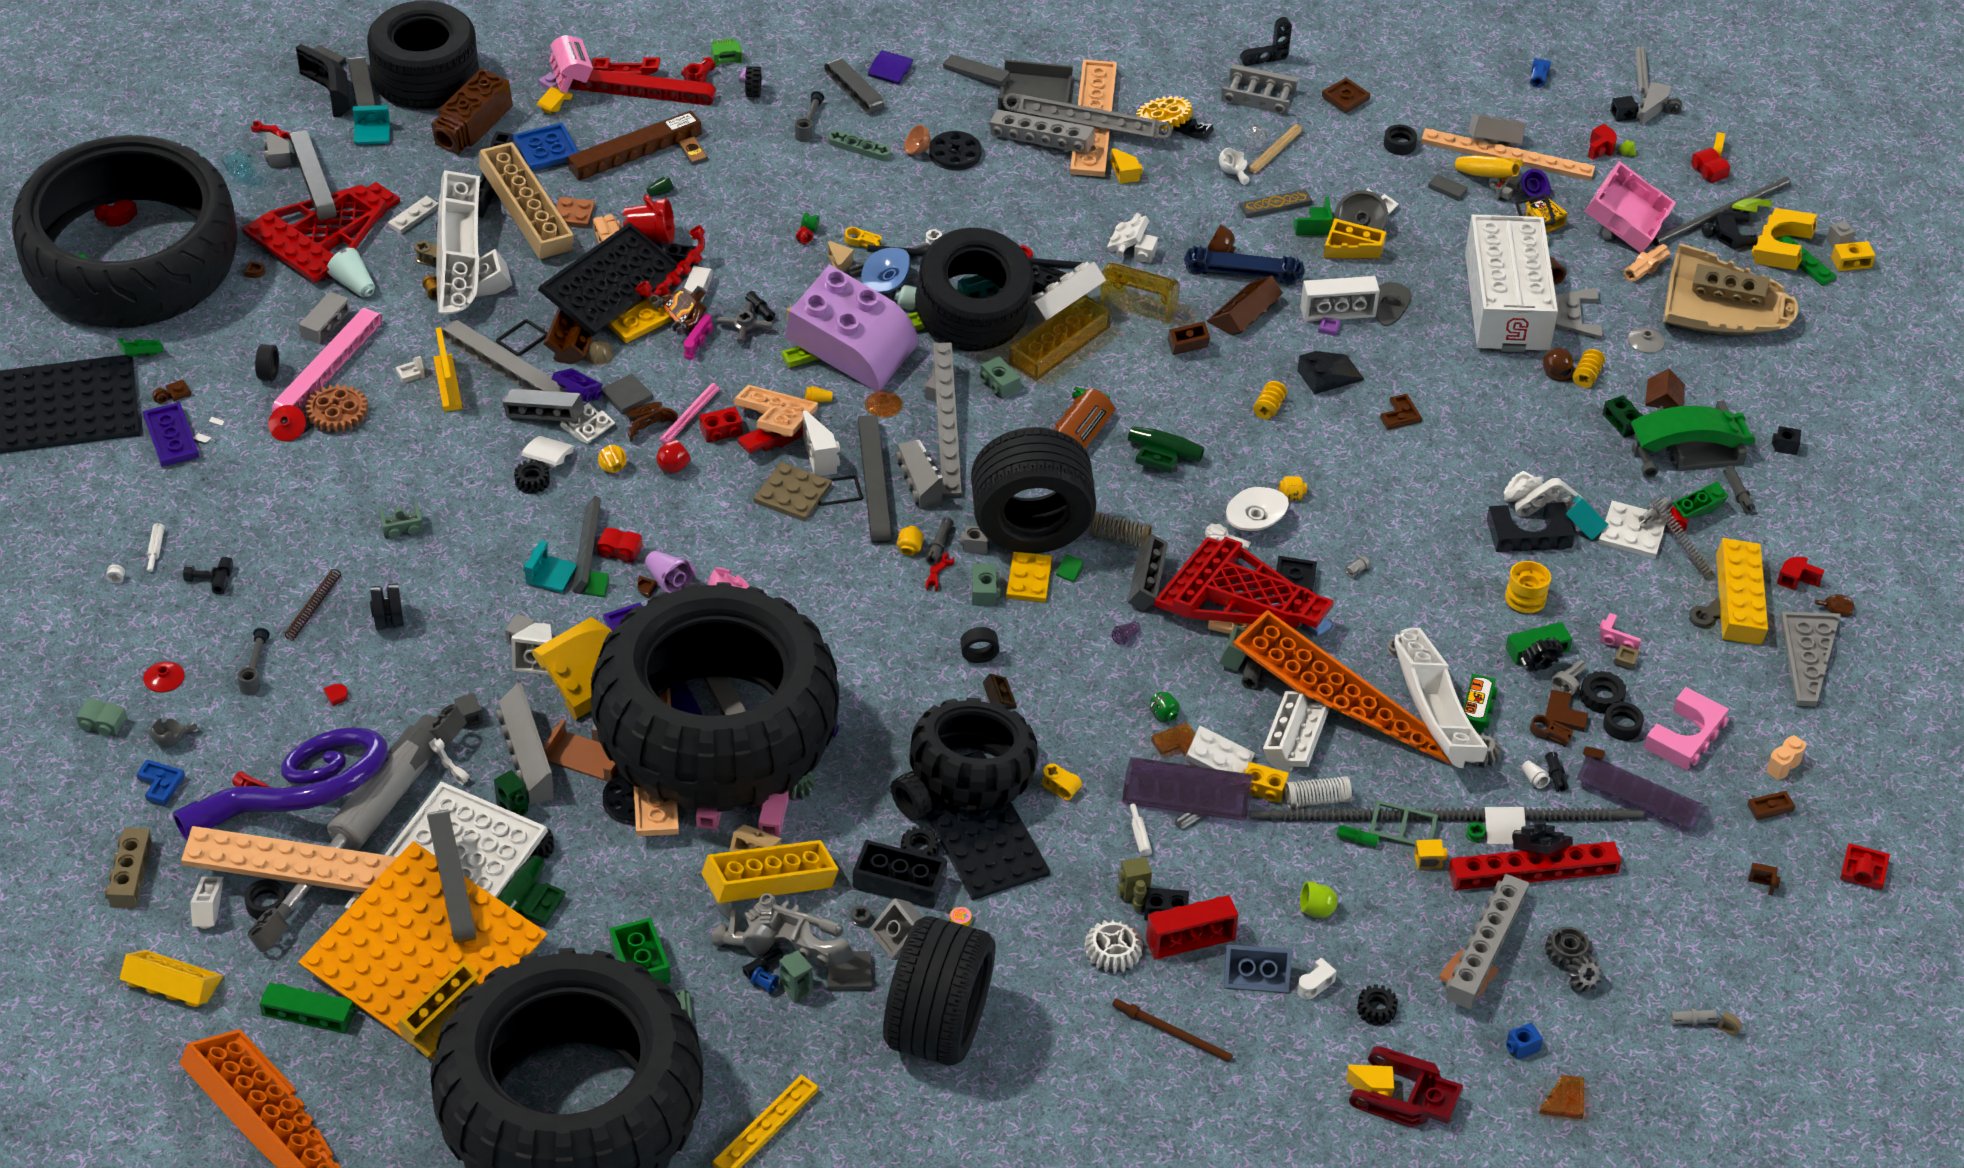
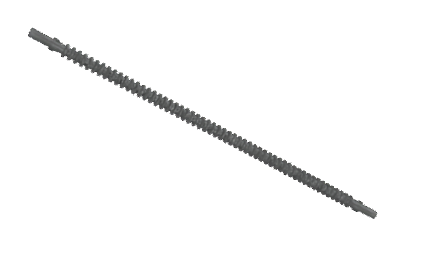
(1274, 814)

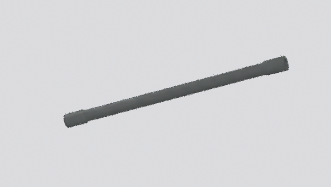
(1668, 235)

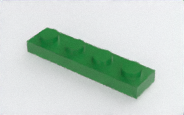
(1811, 265)

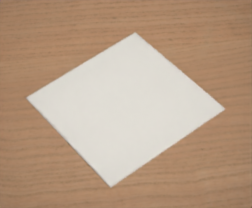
(1502, 823)

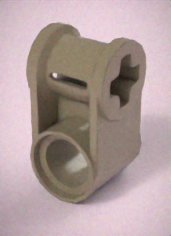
(428, 254)

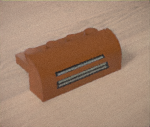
(1086, 416)

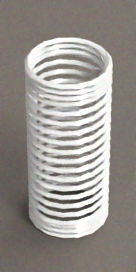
(1343, 786)

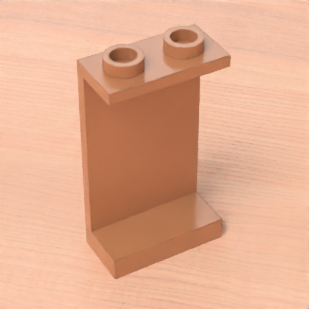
(578, 754)

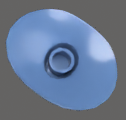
(886, 270)

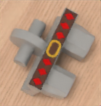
(1504, 186)

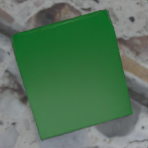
(1070, 568)
(597, 584)

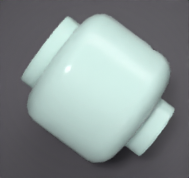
(906, 297)

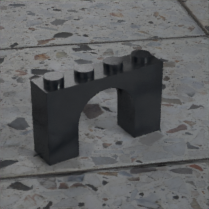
(1510, 537)

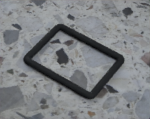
(1535, 198)
(516, 327)
(845, 500)

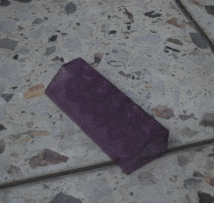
(1188, 789)
(1641, 792)

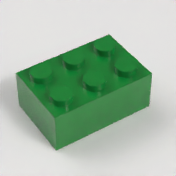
(641, 945)

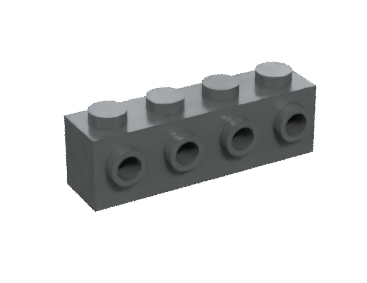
(543, 405)
(1147, 572)

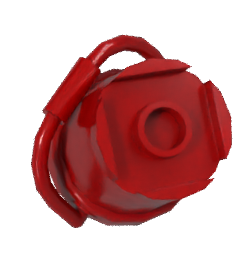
(653, 219)

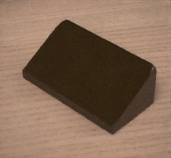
(999, 690)

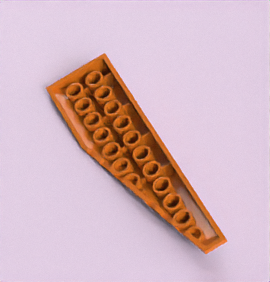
(1330, 682)

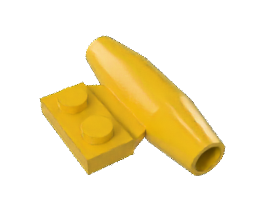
(1489, 166)

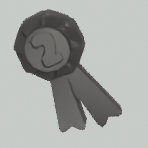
(1704, 616)

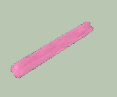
(689, 414)

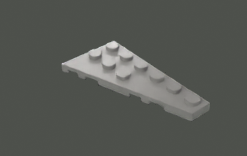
(1808, 649)

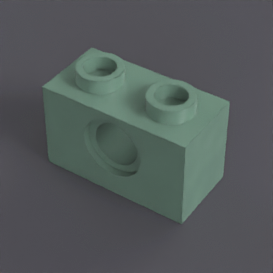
(1000, 377)
(984, 584)

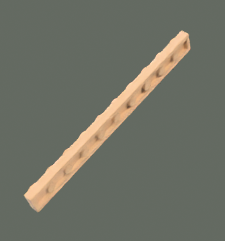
(1530, 159)

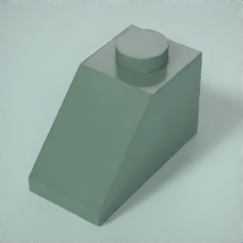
(1231, 655)

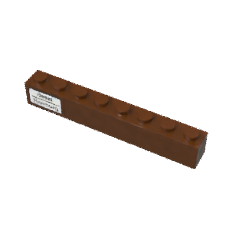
(634, 145)

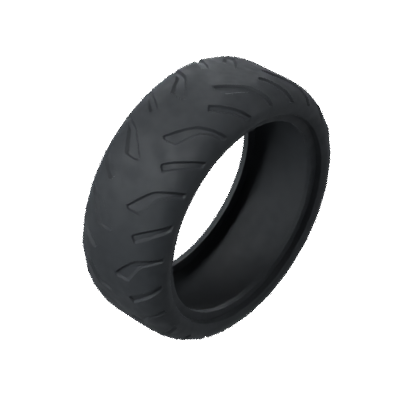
(135, 289)

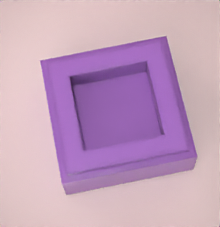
(1329, 326)

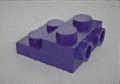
(578, 383)

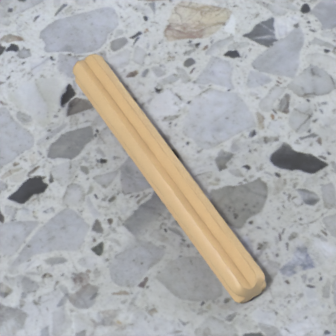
(1272, 151)

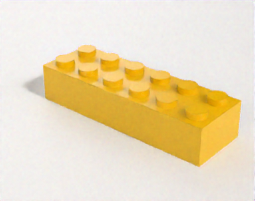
(1741, 591)
(769, 870)

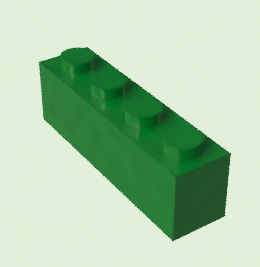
(307, 1007)

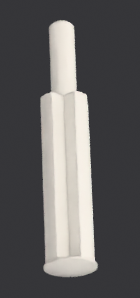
(155, 545)
(1140, 832)

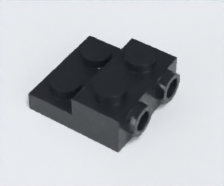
(1540, 838)

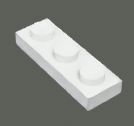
(413, 215)

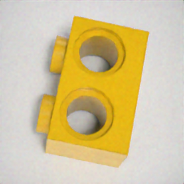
(1268, 782)

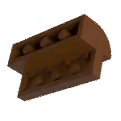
(567, 339)

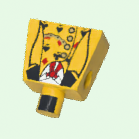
(1540, 209)

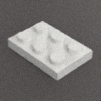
(1217, 752)

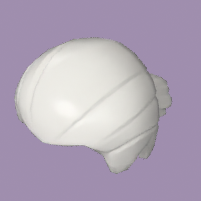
(1234, 163)

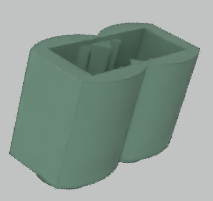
(101, 717)

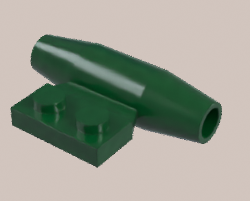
(1163, 449)
(526, 895)

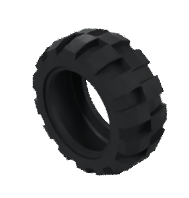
(970, 779)

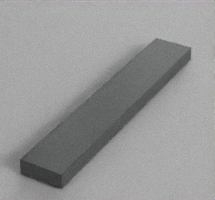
(586, 544)

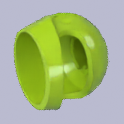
(1321, 900)

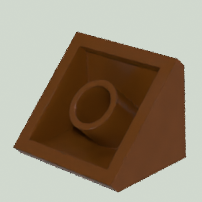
(1665, 390)

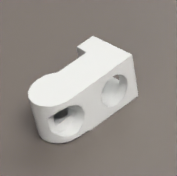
(1317, 981)

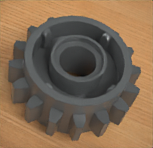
(1567, 944)

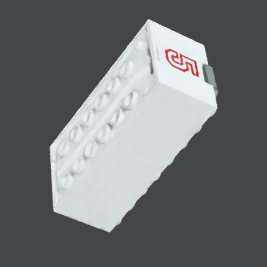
(1511, 283)

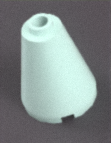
(351, 272)

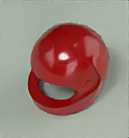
(672, 457)

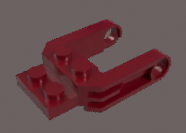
(1430, 1096)

